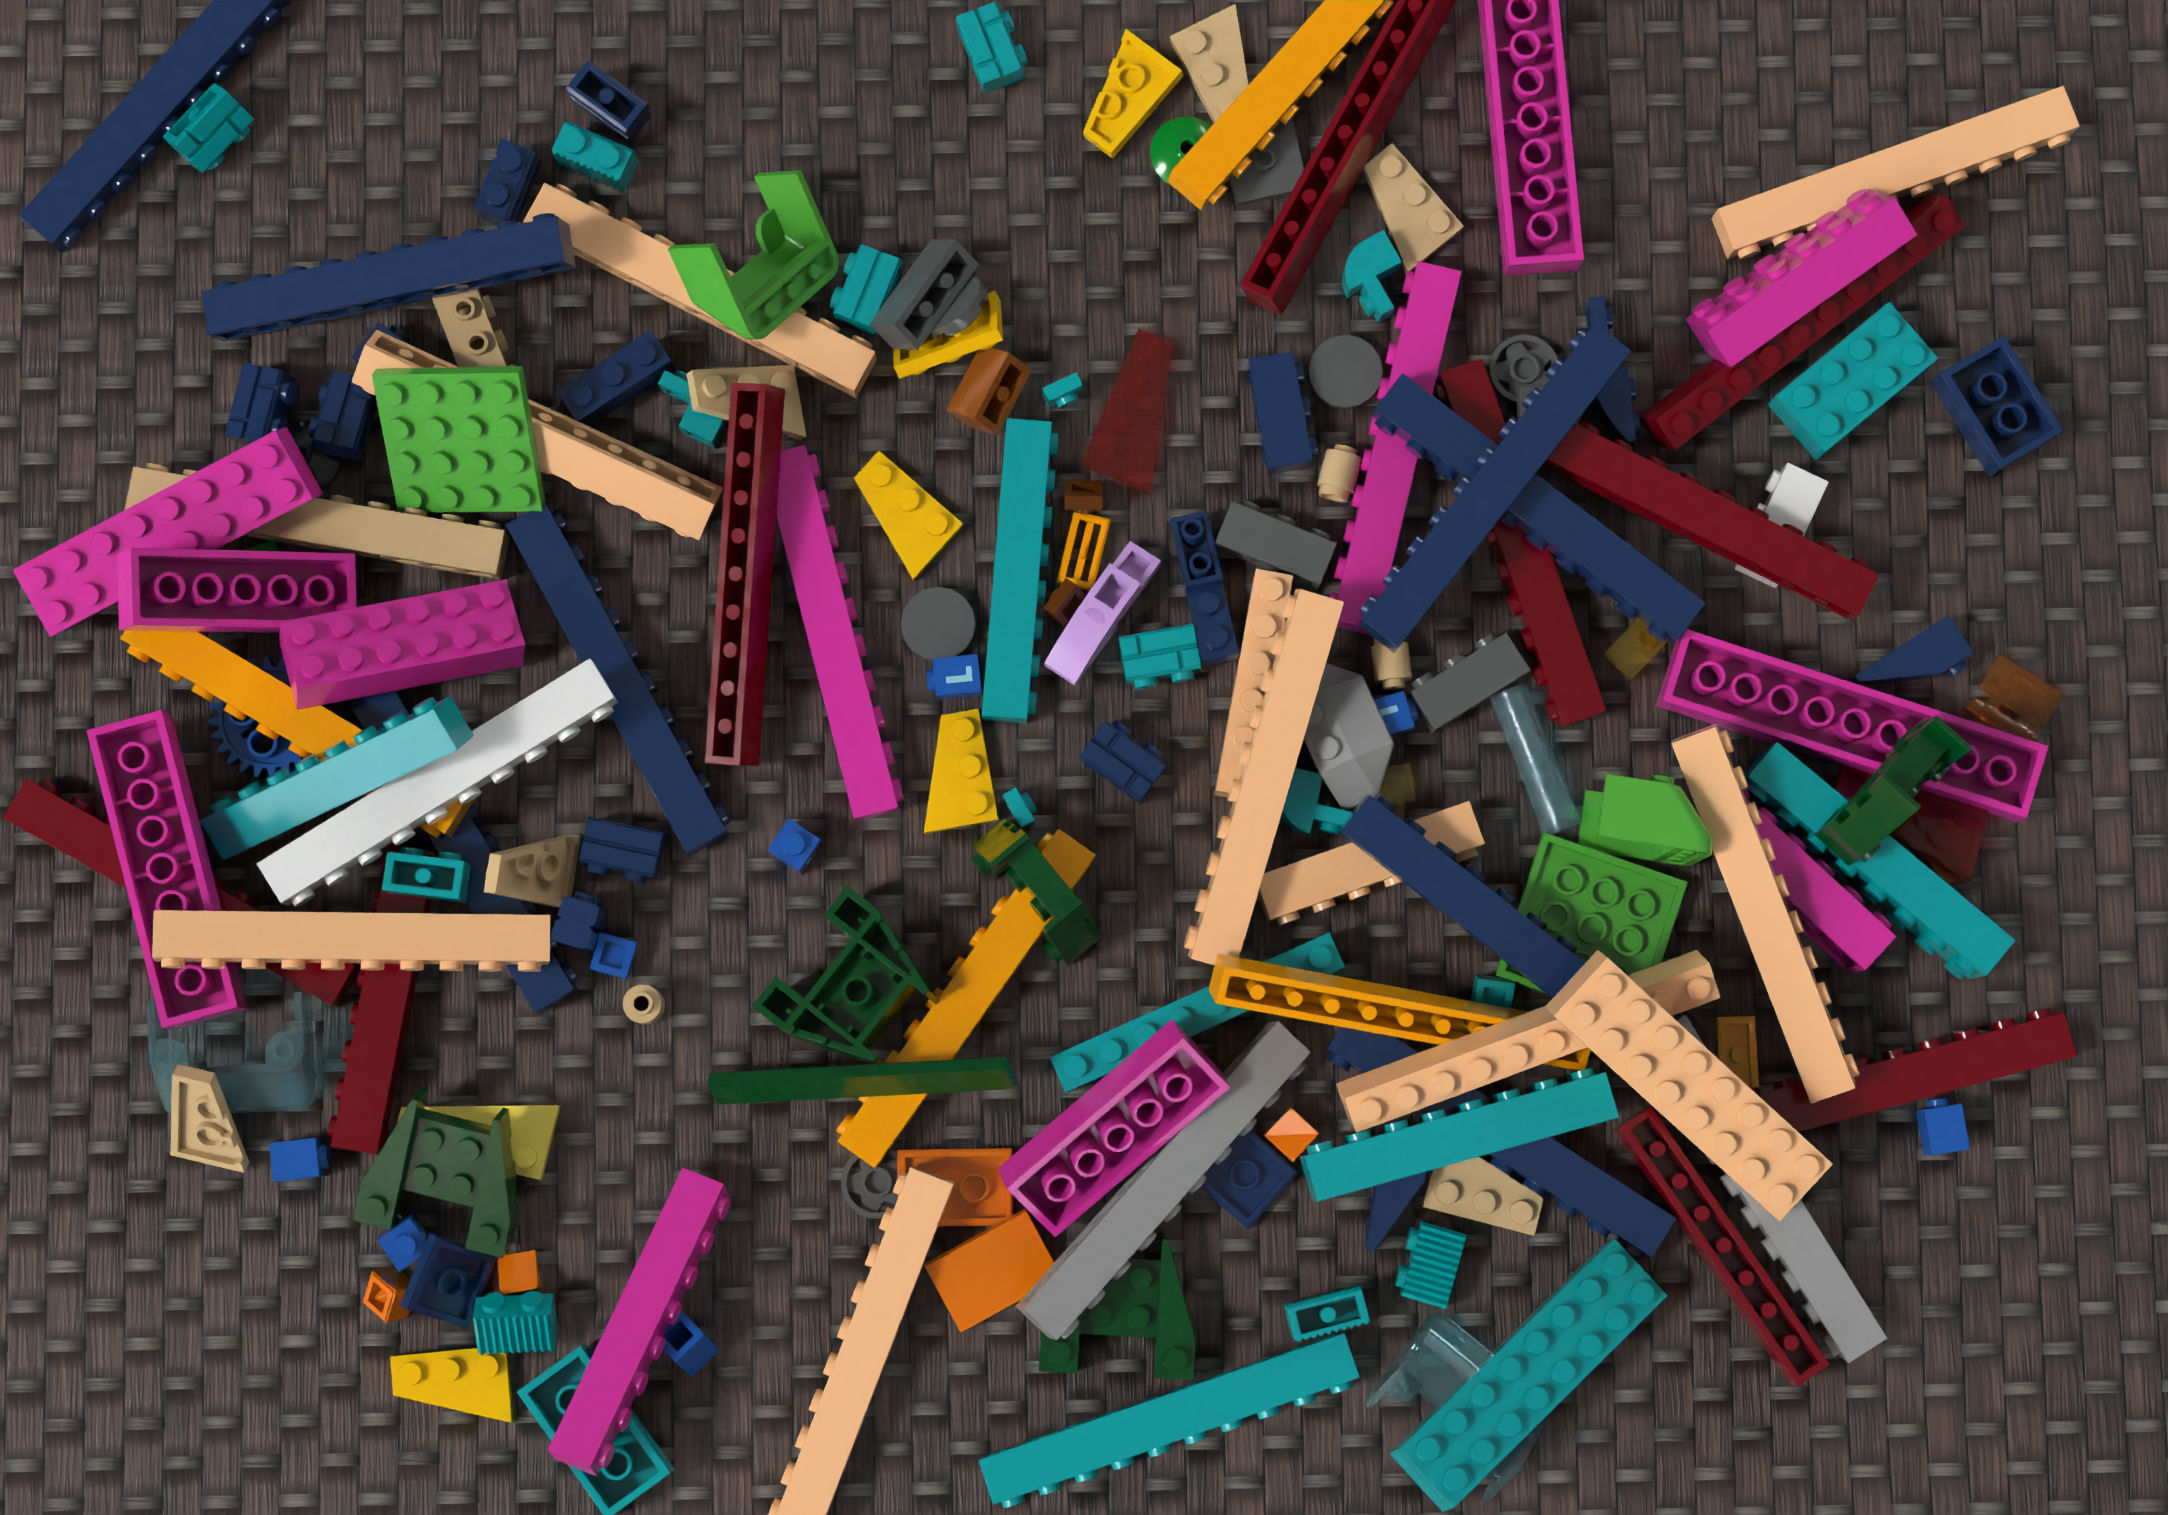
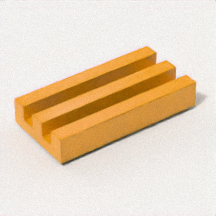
(1091, 520)

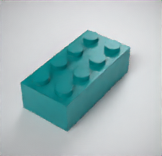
(1852, 381)
(637, 1457)

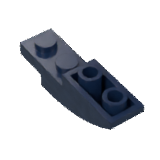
(1614, 401)
(1204, 588)

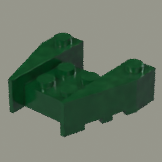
(1888, 794)
(1070, 928)
(856, 992)
(449, 1162)
(1138, 1304)

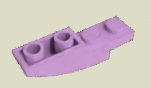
(1101, 612)

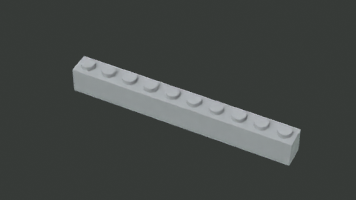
(1160, 1183)
(1811, 1269)

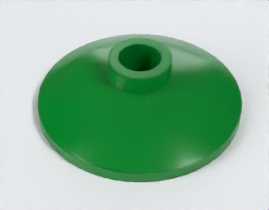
(1169, 138)

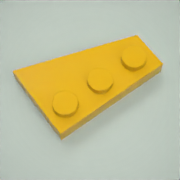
(1134, 89)
(980, 334)
(908, 514)
(961, 776)
(456, 1381)

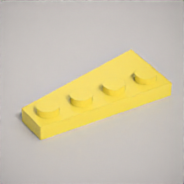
(530, 1129)

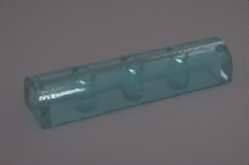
(1535, 759)

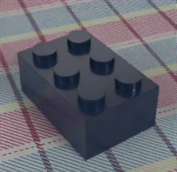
(1996, 406)

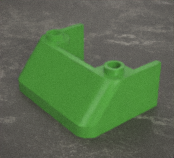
(787, 272)
(1644, 821)

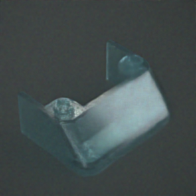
(280, 1084)
(1434, 1365)

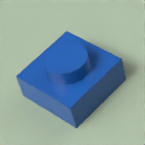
(613, 956)

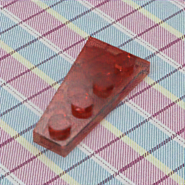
(1131, 422)
(1939, 830)

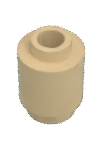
(1339, 473)
(1389, 667)
(654, 1010)

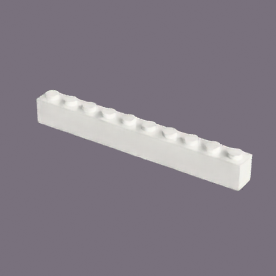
(426, 792)

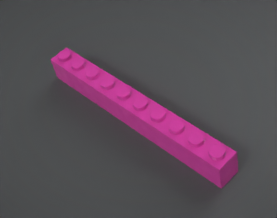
(1389, 464)
(832, 638)

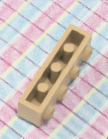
(470, 329)

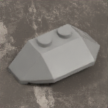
(1348, 737)

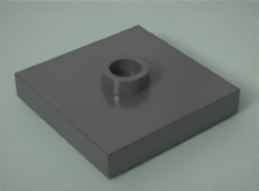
(1272, 170)

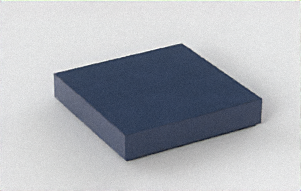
(1248, 1178)
(447, 1281)

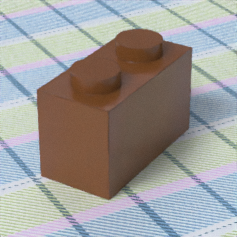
(989, 390)

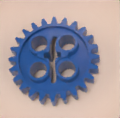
(246, 749)

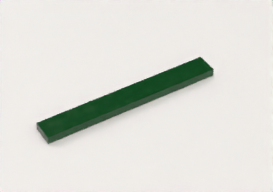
(862, 1080)

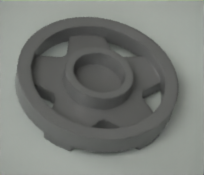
(1521, 366)
(872, 1184)

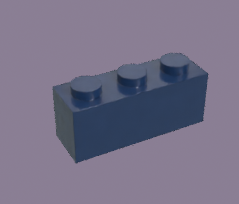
(616, 380)
(1281, 413)

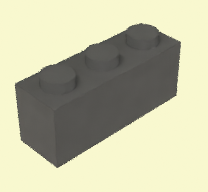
(924, 294)
(1275, 543)
(1468, 681)

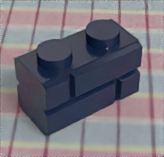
(608, 102)
(507, 183)
(260, 403)
(343, 418)
(1123, 761)
(622, 849)
(579, 922)

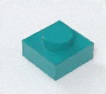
(1063, 392)
(1020, 807)
(1493, 990)

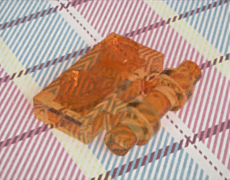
(2020, 692)

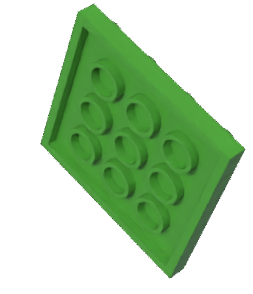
(459, 439)
(1599, 905)

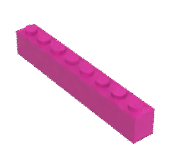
(639, 1323)

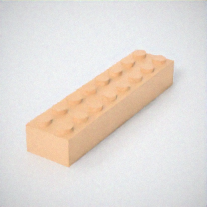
(1688, 1085)

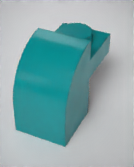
(1364, 269)
(694, 424)
(1302, 807)

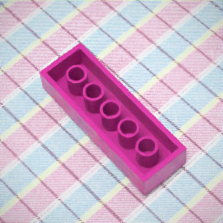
(1800, 276)
(229, 588)
(401, 644)
(1827, 911)
(1113, 1128)

